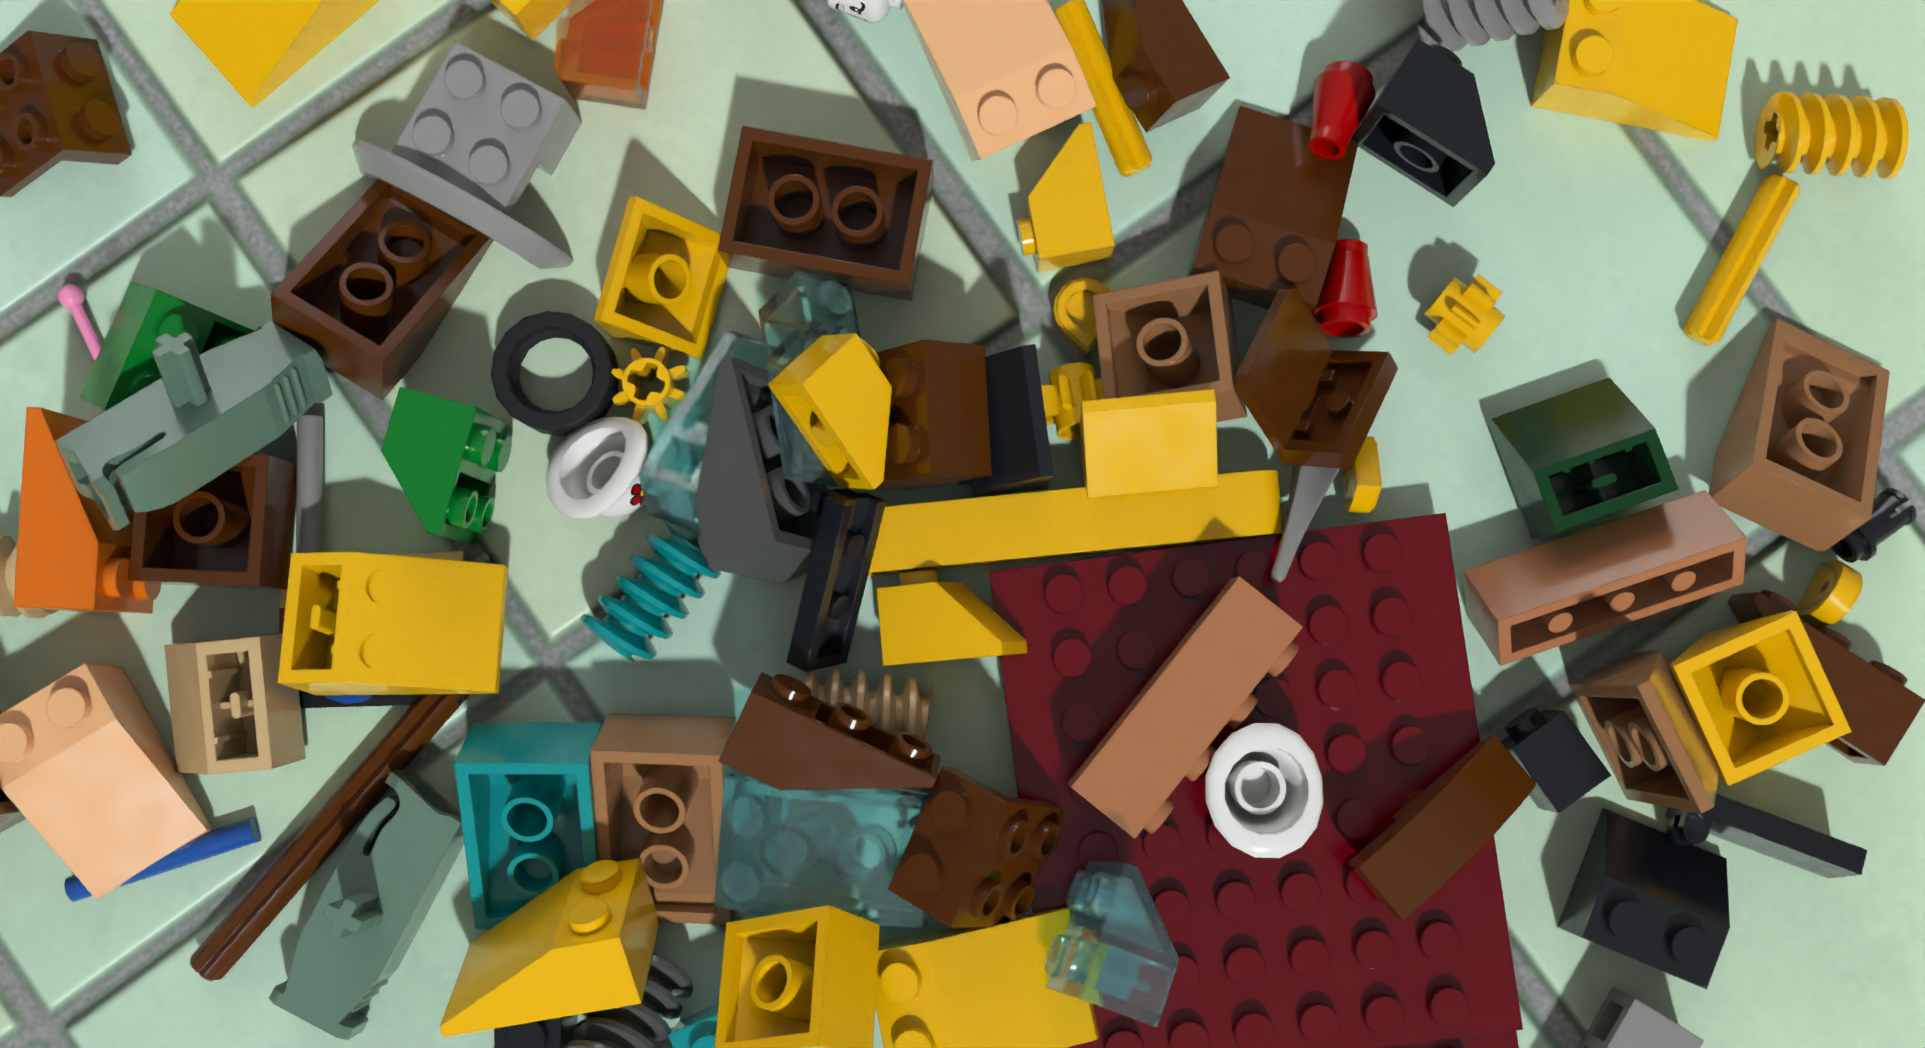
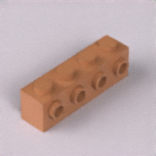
(1604, 577)
(1186, 706)

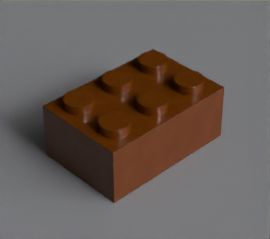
(826, 211)

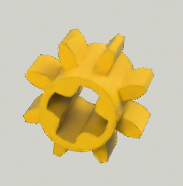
(1464, 314)
(647, 370)
(1063, 396)

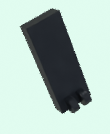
(835, 577)
(1768, 836)

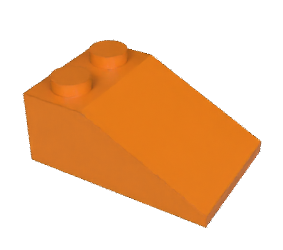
(64, 542)

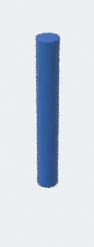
(206, 846)

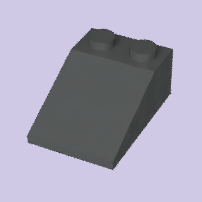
(744, 507)

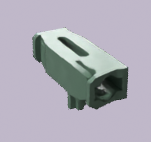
(193, 420)
(372, 907)

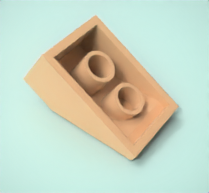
(1000, 68)
(96, 777)

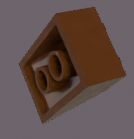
(1272, 211)
(379, 286)

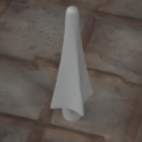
(1306, 493)

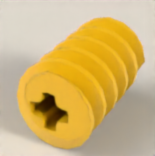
(1832, 132)

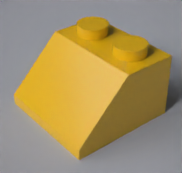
(799, 981)

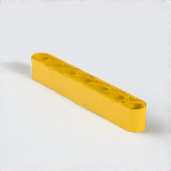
(1072, 524)

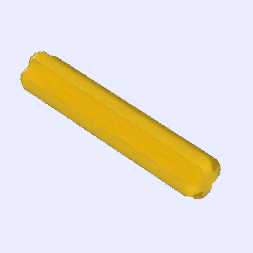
(1111, 112)
(1741, 259)

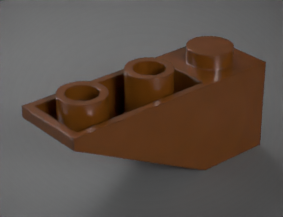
(1868, 693)
(812, 745)

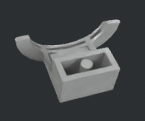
(477, 148)

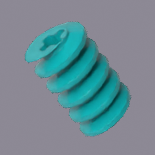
(651, 595)

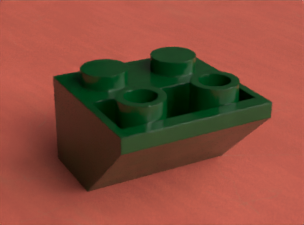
(1580, 457)

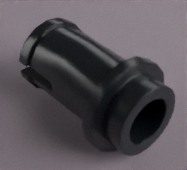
(1885, 521)

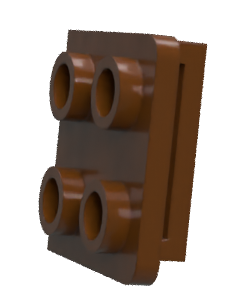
(55, 108)
(1305, 394)
(975, 853)

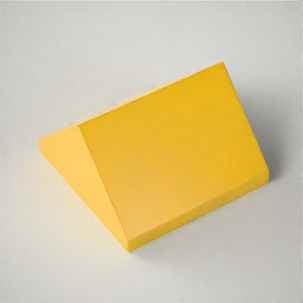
(662, 281)
(1148, 443)
(1758, 694)

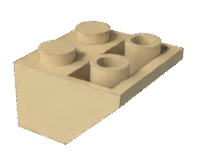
(230, 707)

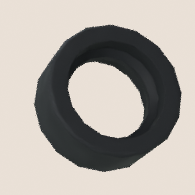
(526, 335)

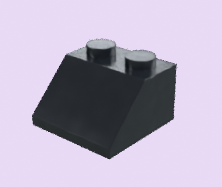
(1430, 124)
(1016, 426)
(1650, 899)

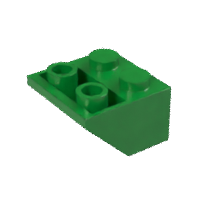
(127, 356)
(446, 461)

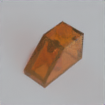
(610, 52)

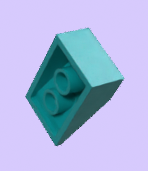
(524, 810)

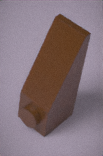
(1160, 59)

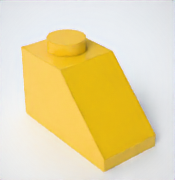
(1068, 209)
(840, 407)
(940, 622)

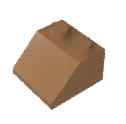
(1170, 341)

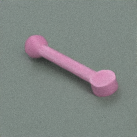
(72, 298)

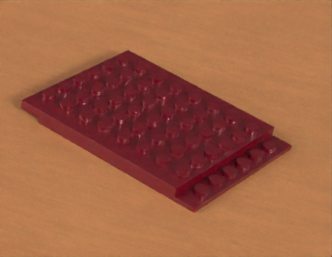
(1383, 700)

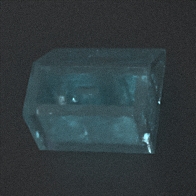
(1113, 945)

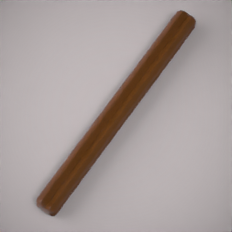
(322, 834)

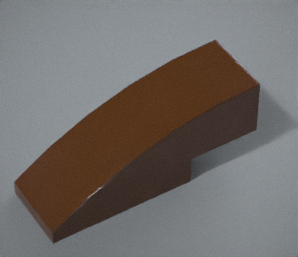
(1443, 827)

